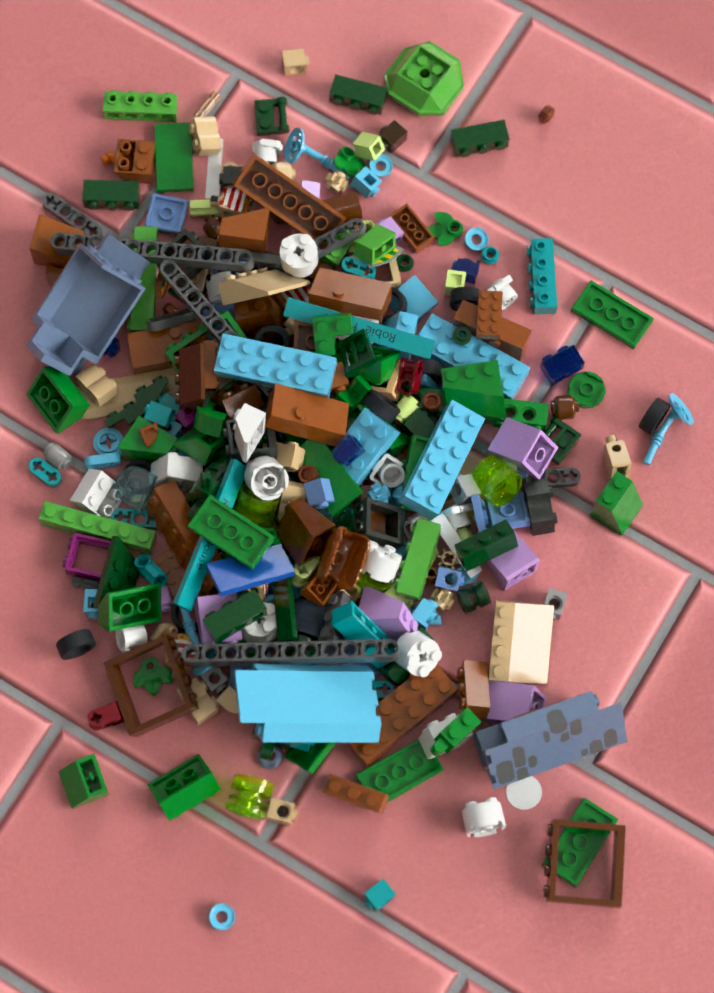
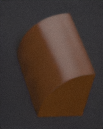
(347, 205)

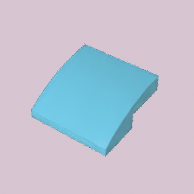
(418, 298)

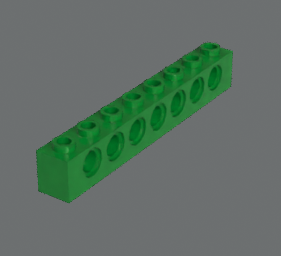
(518, 408)

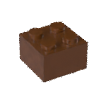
(234, 398)

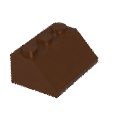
(190, 377)

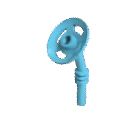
(299, 147)
(678, 411)
(190, 629)

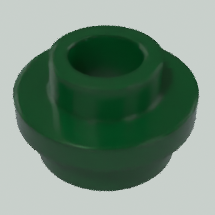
(407, 258)
(461, 341)

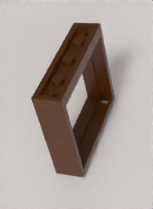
(123, 697)
(617, 864)

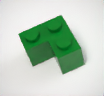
(327, 327)

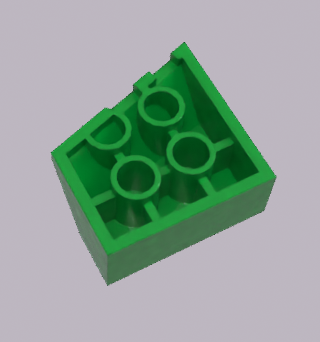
(476, 388)

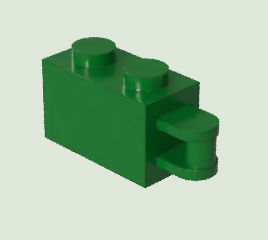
(455, 732)

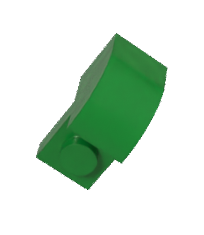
(354, 394)
(209, 421)

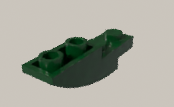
(143, 396)

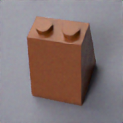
(245, 231)
(40, 246)

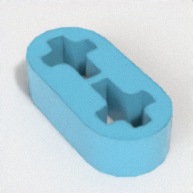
(102, 461)

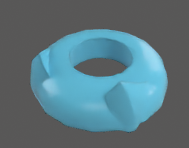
(386, 161)
(478, 232)
(230, 916)

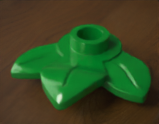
(348, 161)
(442, 229)
(152, 678)

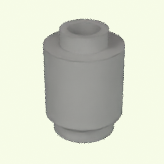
(57, 456)

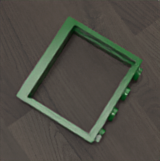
(189, 338)

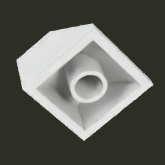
(248, 429)

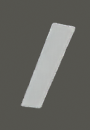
(213, 171)
(452, 538)

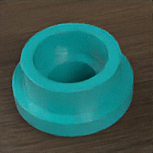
(490, 250)

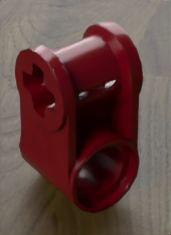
(410, 375)
(108, 715)

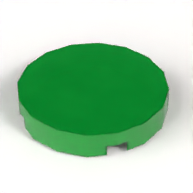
(587, 389)

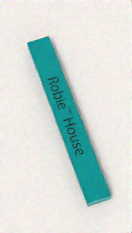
(377, 332)
(205, 550)

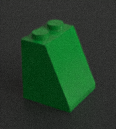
(133, 447)
(617, 504)

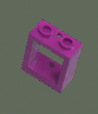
(73, 546)

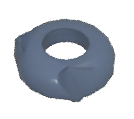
(274, 763)

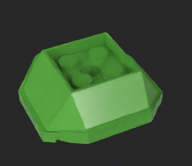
(429, 94)

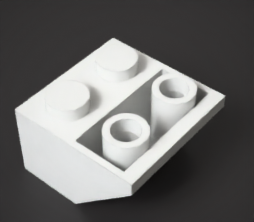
(97, 494)

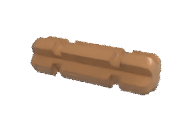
(207, 105)

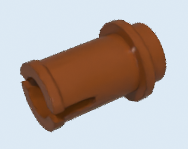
(431, 580)

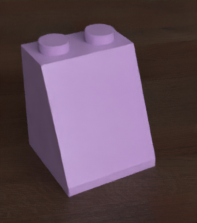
(524, 447)
(514, 565)
(206, 604)
(387, 613)
(512, 700)

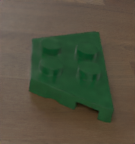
(118, 571)

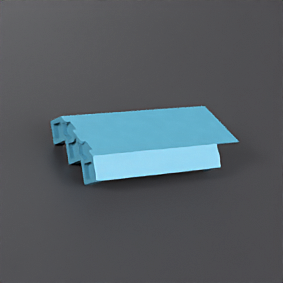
(309, 702)

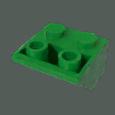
(200, 446)
(83, 781)

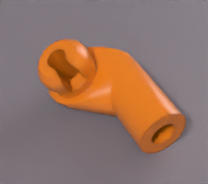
(108, 158)

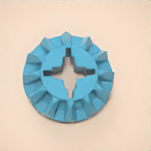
(101, 437)

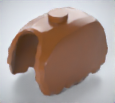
(343, 558)

